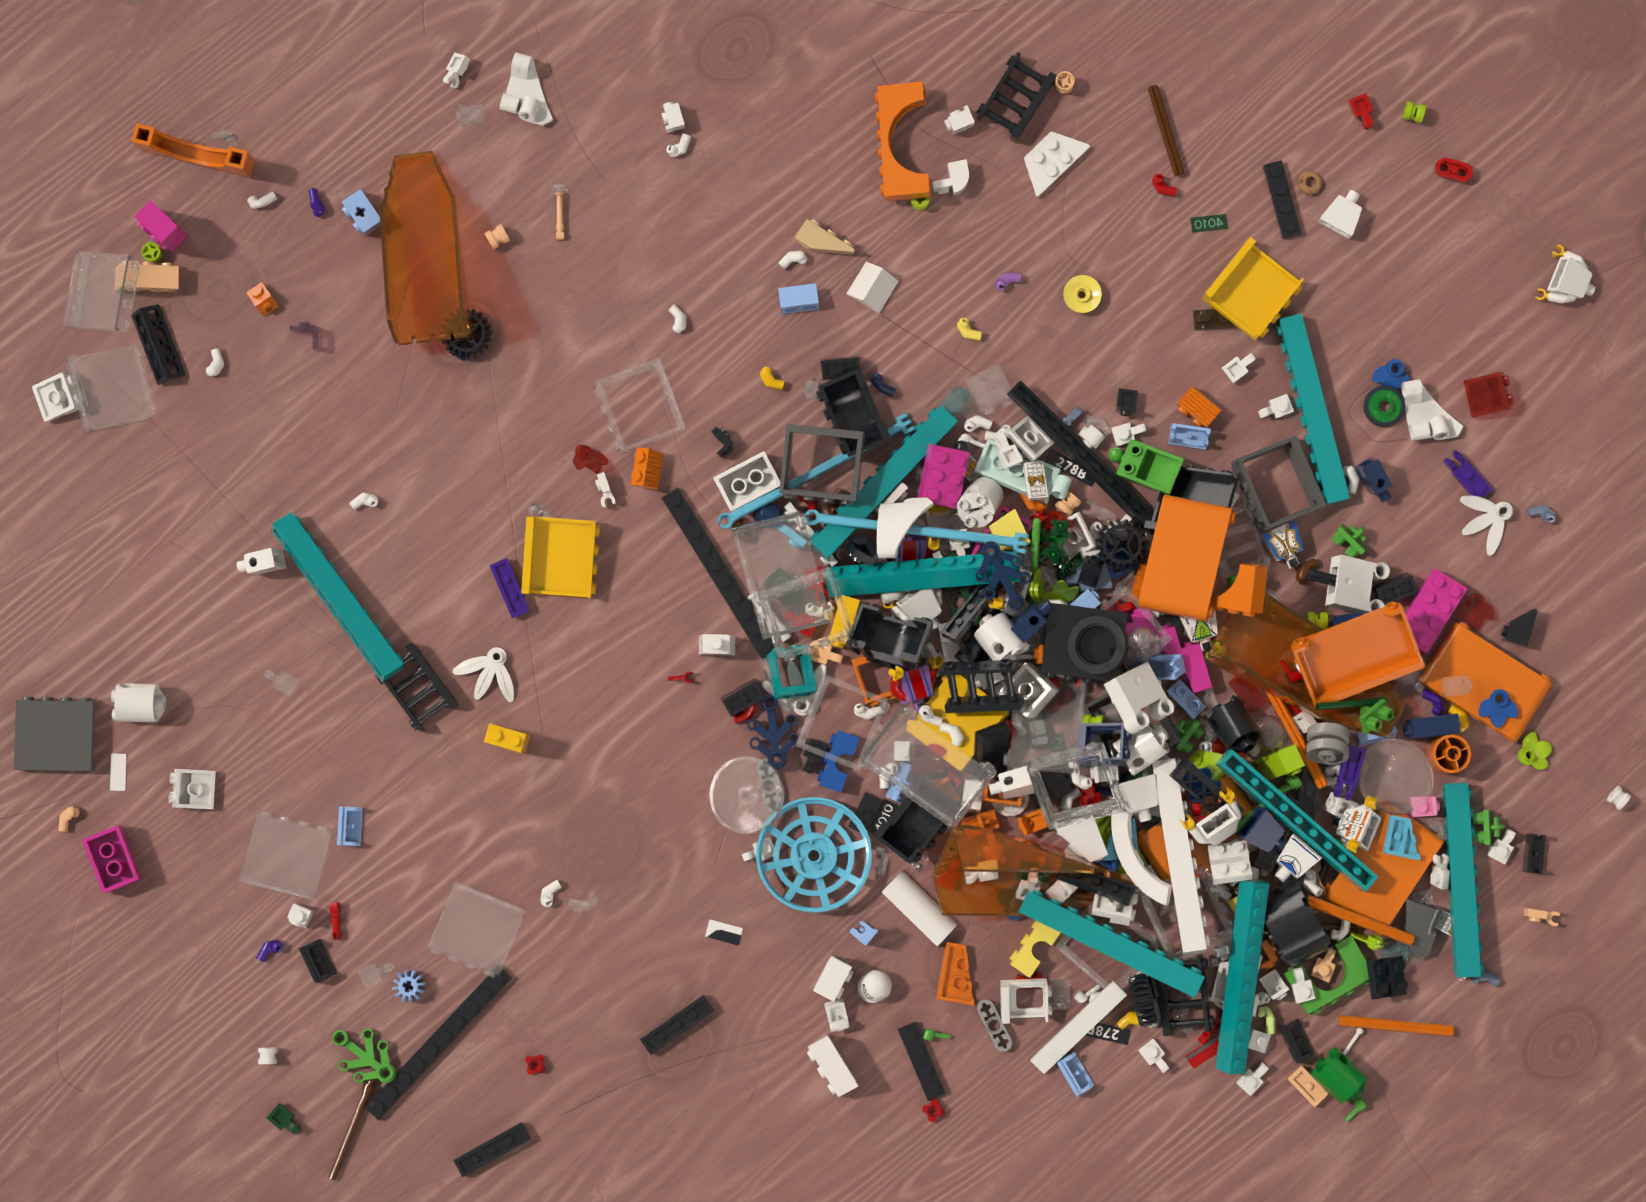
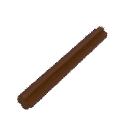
(1166, 131)

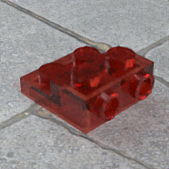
(1488, 394)

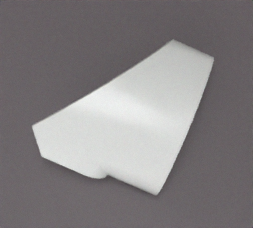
(525, 92)
(1425, 415)
(895, 521)

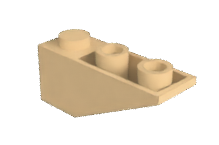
(819, 240)

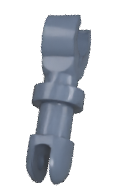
(1072, 416)

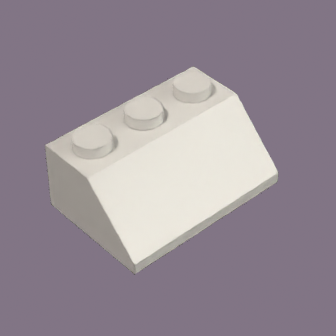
(747, 481)
(832, 1066)

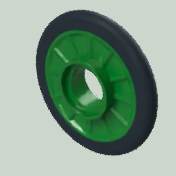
(1372, 409)

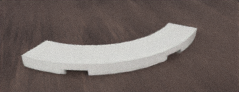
(1133, 863)

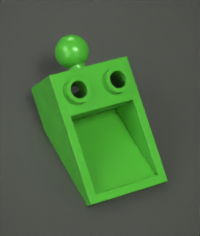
(1150, 466)

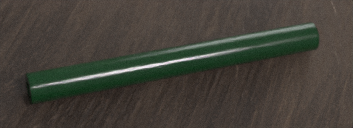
(1348, 703)

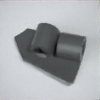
(1421, 923)

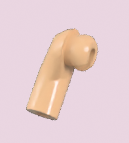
(67, 815)

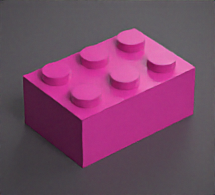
(160, 227)
(943, 475)
(112, 859)

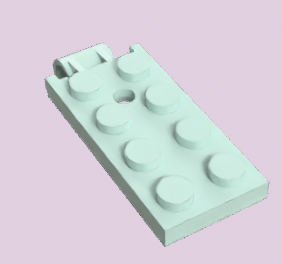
(1014, 478)

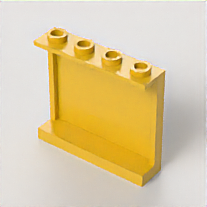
(1252, 290)
(560, 556)
(967, 722)

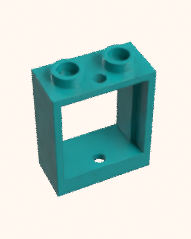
(780, 692)

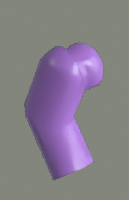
(1005, 279)

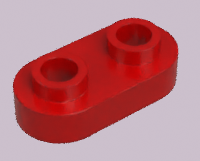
(1453, 168)

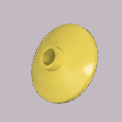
(1084, 284)

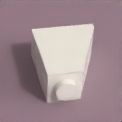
(1085, 839)

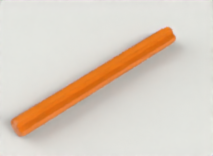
(1298, 740)
(1361, 920)
(1395, 1025)

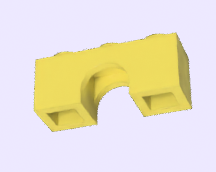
(1023, 959)

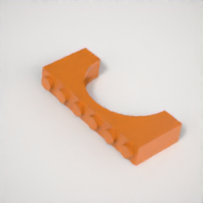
(894, 103)
(227, 160)
(1245, 593)

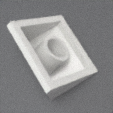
(872, 287)
(1029, 438)
(1079, 537)

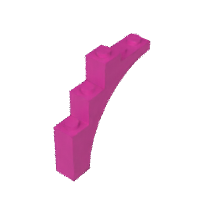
(1192, 655)

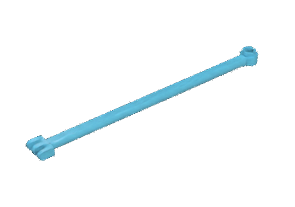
(807, 476)
(923, 530)

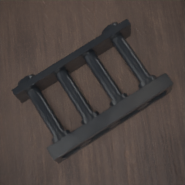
(1034, 97)
(964, 620)
(435, 685)
(978, 703)
(1169, 1024)

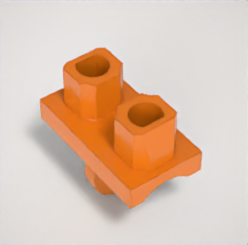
(984, 820)

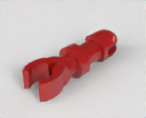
(335, 921)
(1206, 1035)

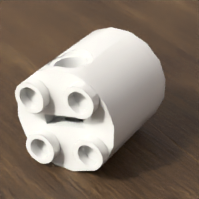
(980, 502)
(998, 638)
(138, 702)
(1145, 747)

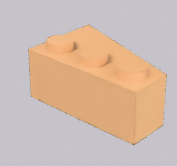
(158, 277)

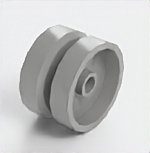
(1327, 743)

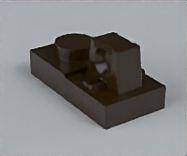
(1210, 320)

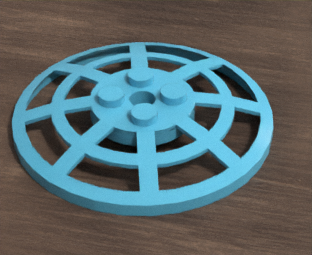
(820, 844)

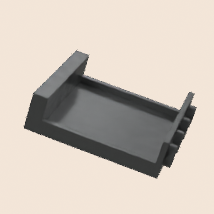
(54, 734)

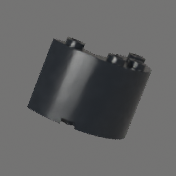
(853, 409)
(889, 639)
(910, 831)
(1295, 926)

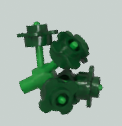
(1055, 550)

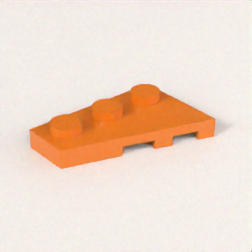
(954, 976)

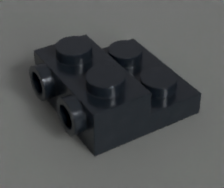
(1055, 784)
(1387, 977)

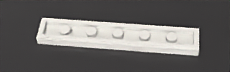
(1078, 1027)

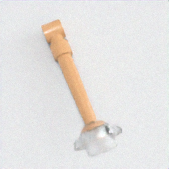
(559, 190)

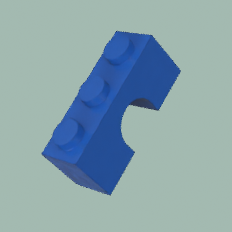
(831, 776)

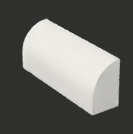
(919, 908)

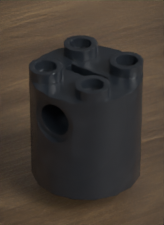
(1235, 726)

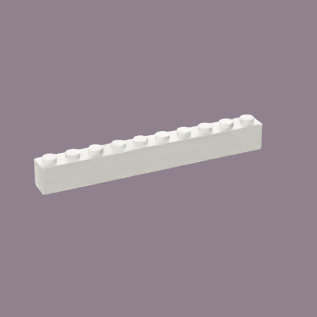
(1180, 860)

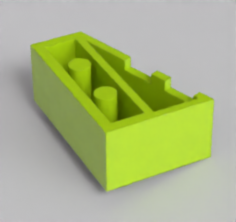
(1282, 762)

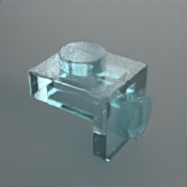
(955, 400)
(1390, 949)

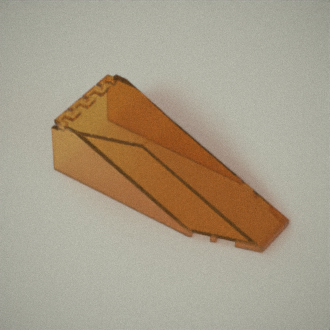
(422, 253)
(1257, 644)
(986, 850)

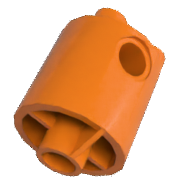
(1448, 754)

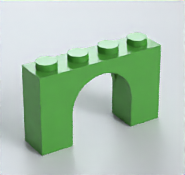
(1354, 974)

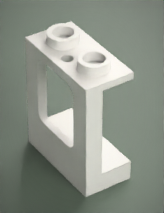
(1008, 999)

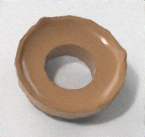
(1309, 190)

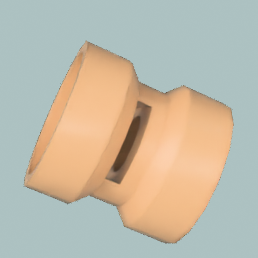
(1064, 78)
(497, 236)
(1068, 504)

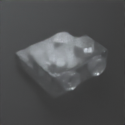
(989, 390)
(948, 520)

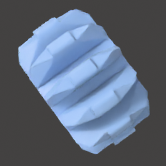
(403, 989)

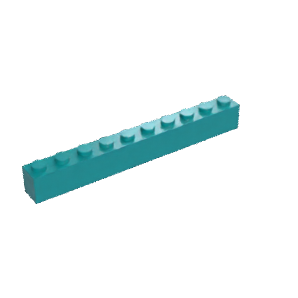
(1312, 408)
(885, 480)
(913, 574)
(337, 596)
(1296, 820)
(1462, 880)
(1114, 945)
(1242, 976)

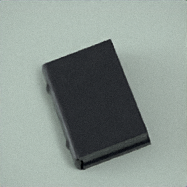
(992, 744)

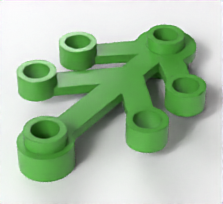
(366, 1058)

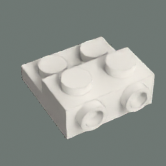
(55, 396)
(192, 788)
(1229, 862)
(1114, 910)

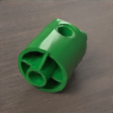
(1339, 1076)

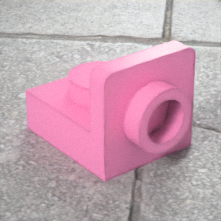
(1429, 808)

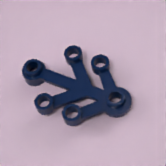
(1002, 572)
(773, 735)

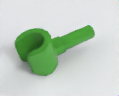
(929, 1035)
(1359, 1104)

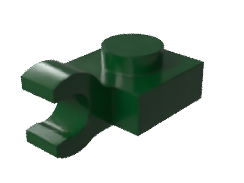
(282, 1117)

